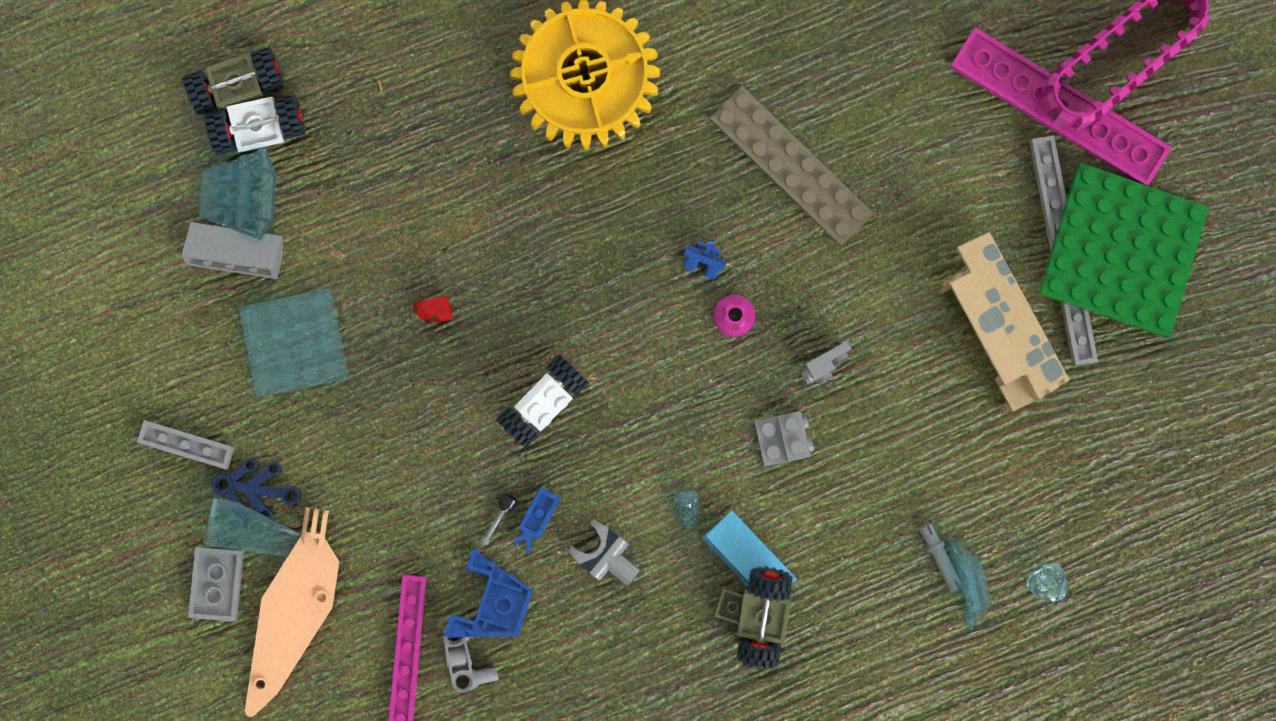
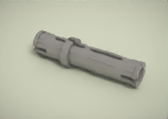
(940, 556)

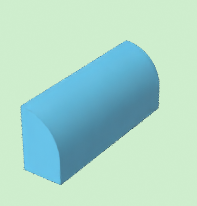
(740, 547)

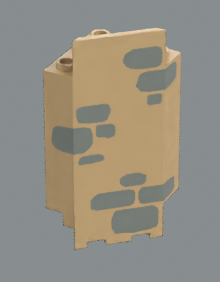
(1005, 325)

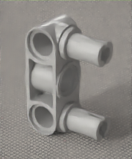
(459, 663)

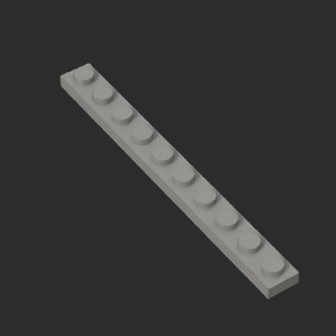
(1053, 201)

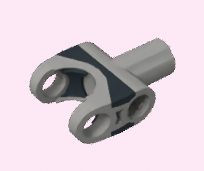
(607, 556)

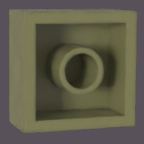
(729, 606)

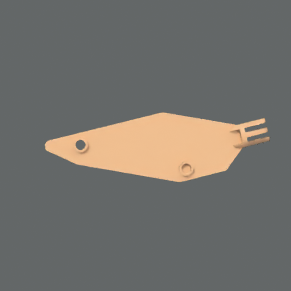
(292, 611)

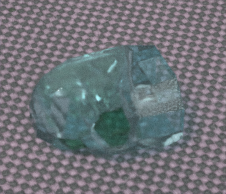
(687, 508)

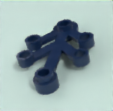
(253, 488)

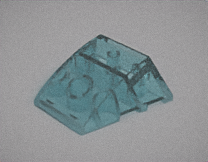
(240, 194)
(972, 581)

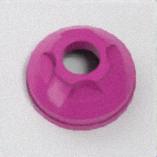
(730, 327)

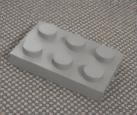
(216, 584)

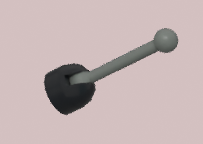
(507, 504)

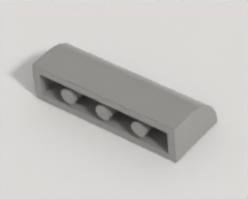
(232, 251)

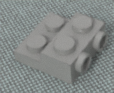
(821, 367)
(783, 438)

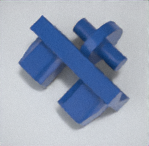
(695, 255)

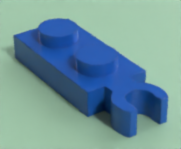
(537, 517)

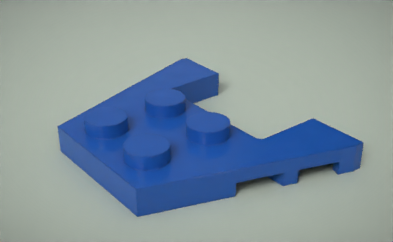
(501, 606)

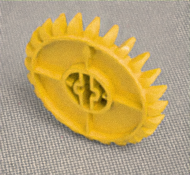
(616, 65)

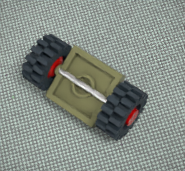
(233, 81)
(764, 617)

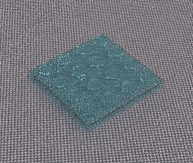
(293, 343)

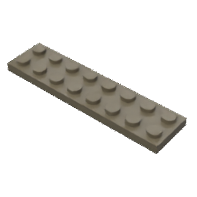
(791, 166)

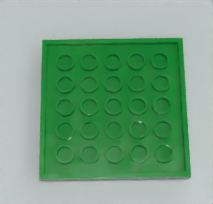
(1123, 250)

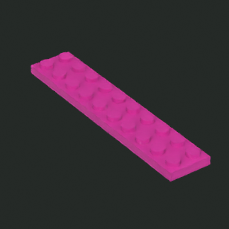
(1020, 85)

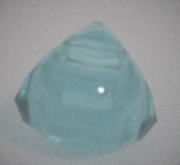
(1048, 582)

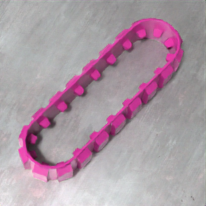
(1064, 117)

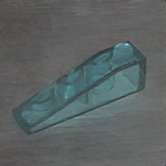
(243, 529)

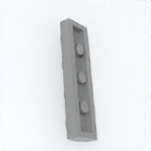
(185, 444)

